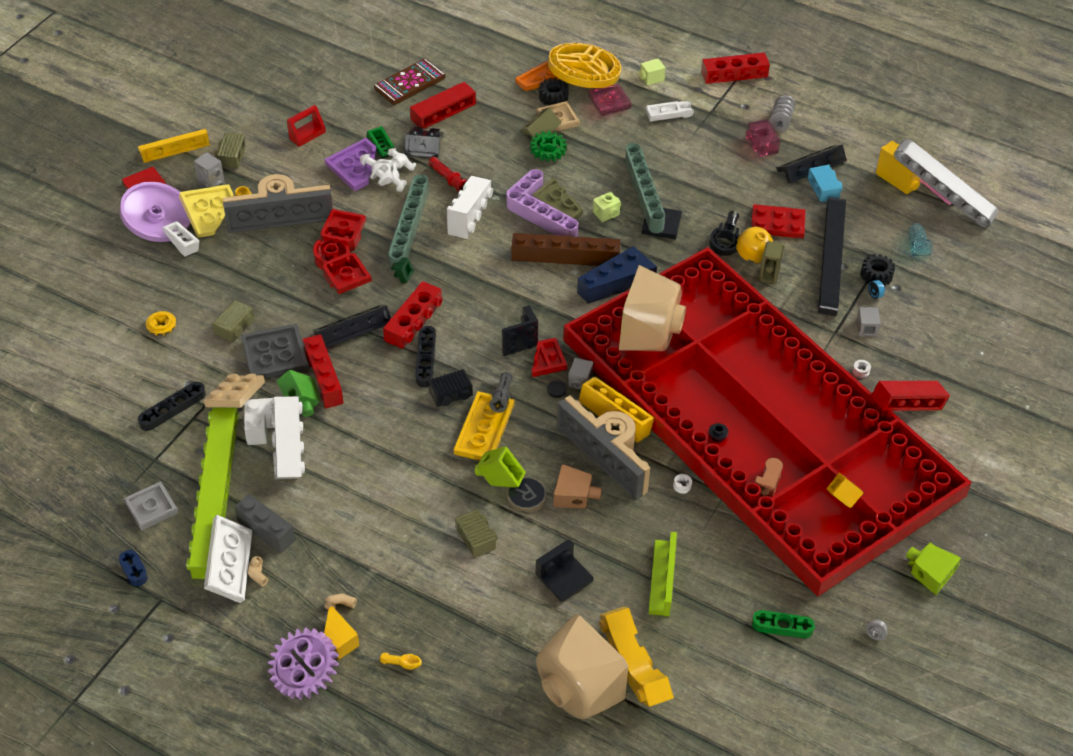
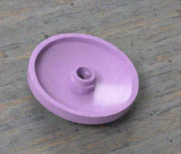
(149, 208)

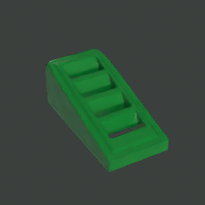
(380, 132)

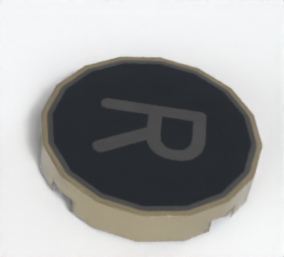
(527, 497)

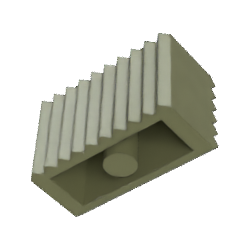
(231, 150)
(771, 262)
(233, 321)
(476, 533)

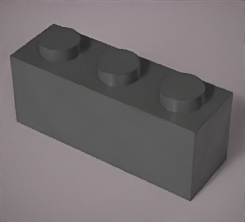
(265, 523)

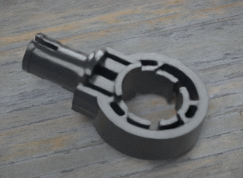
(728, 233)

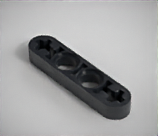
(425, 355)
(195, 391)

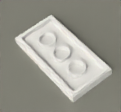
(228, 559)

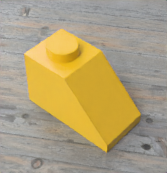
(340, 633)

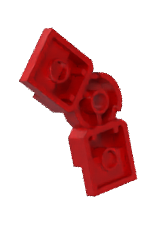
(333, 251)

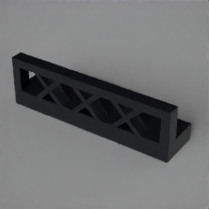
(800, 167)
(354, 325)

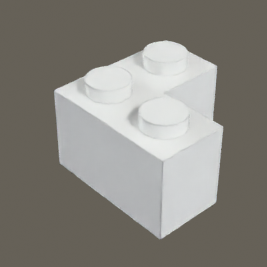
(257, 420)

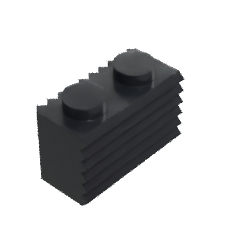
(450, 388)

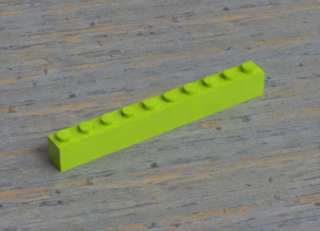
(214, 484)

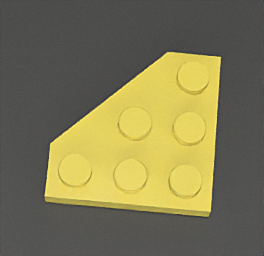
(205, 208)

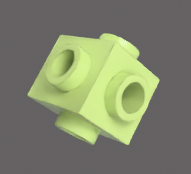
(606, 206)

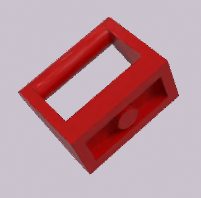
(308, 131)

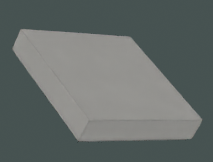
(151, 506)

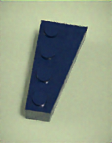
(613, 275)

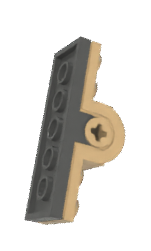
(277, 207)
(607, 443)

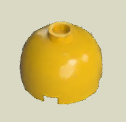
(752, 243)

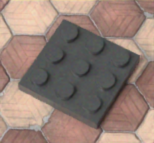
(275, 351)

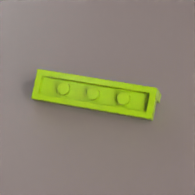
(662, 576)

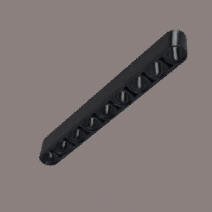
(832, 257)

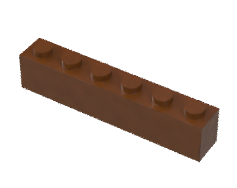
(563, 249)

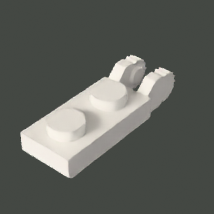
(669, 110)

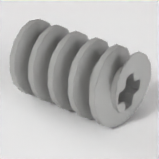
(782, 113)

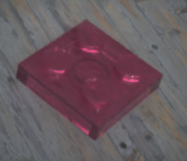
(609, 99)

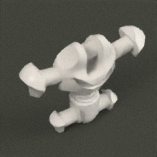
(387, 169)

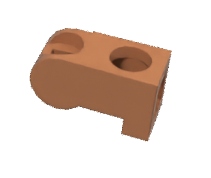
(771, 477)

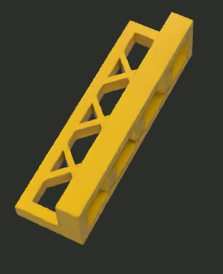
(174, 145)

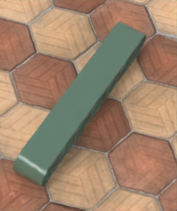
(645, 188)
(409, 219)

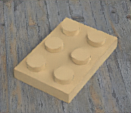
(234, 390)

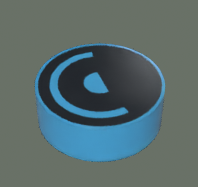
(876, 289)

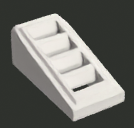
(186, 247)

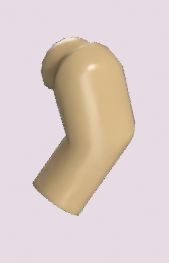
(255, 570)
(341, 599)

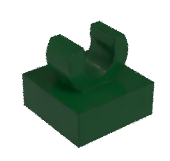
(403, 270)

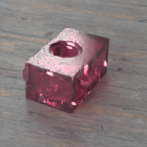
(763, 138)

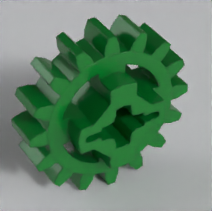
(548, 146)

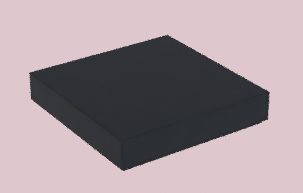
(671, 226)

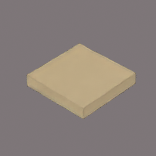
(564, 114)

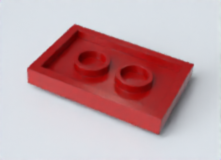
(779, 220)

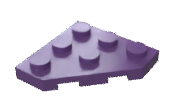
(348, 167)

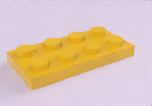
(482, 428)

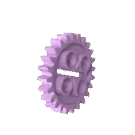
(318, 649)

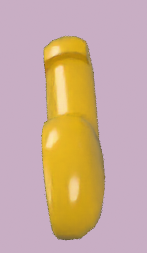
(406, 661)

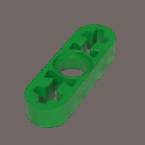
(798, 632)

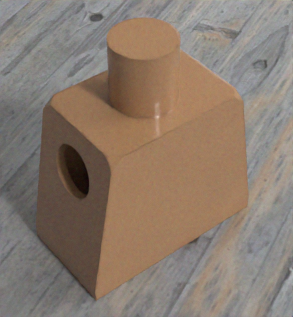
(574, 489)

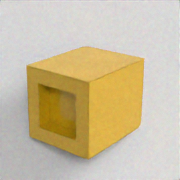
(844, 490)

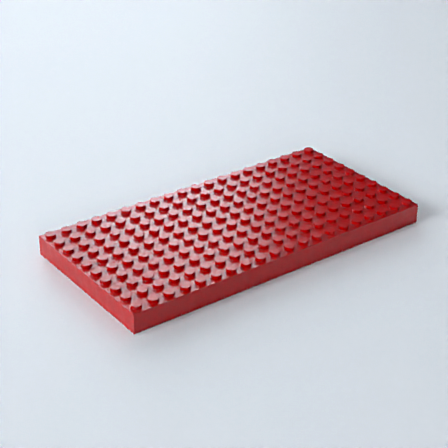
(780, 400)

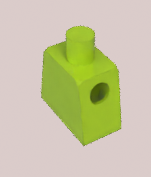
(500, 468)
(933, 566)

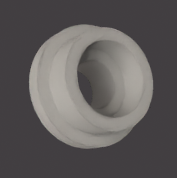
(876, 629)

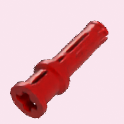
(453, 178)

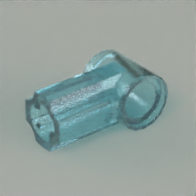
(919, 243)

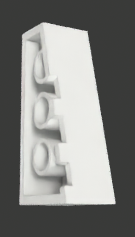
(468, 207)
(287, 437)

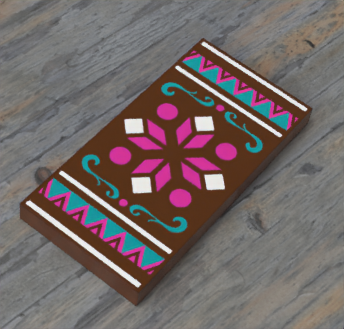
(409, 81)

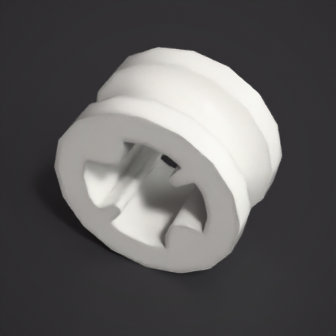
(861, 373)
(678, 486)

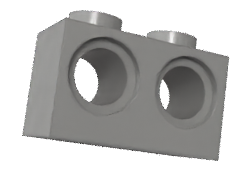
(209, 171)

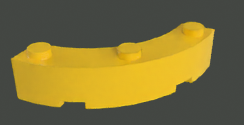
(648, 684)

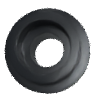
(718, 436)

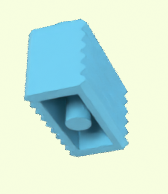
(824, 182)

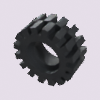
(548, 87)
(880, 263)

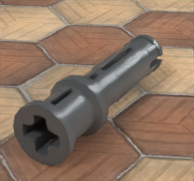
(497, 397)

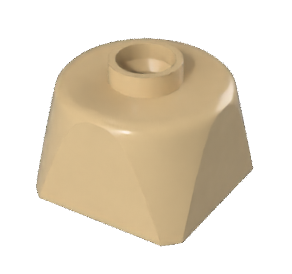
(651, 312)
(582, 670)

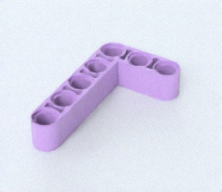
(539, 213)

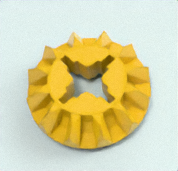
(161, 317)

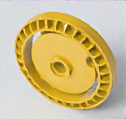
(584, 65)

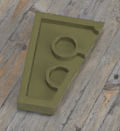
(557, 198)

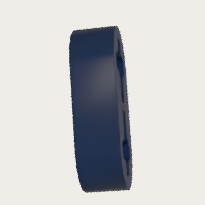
(136, 566)

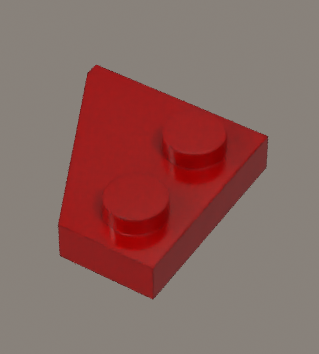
(548, 358)

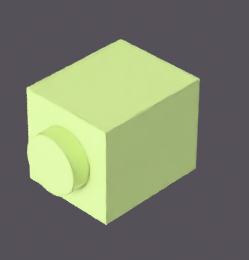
(652, 71)

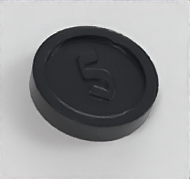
(556, 389)

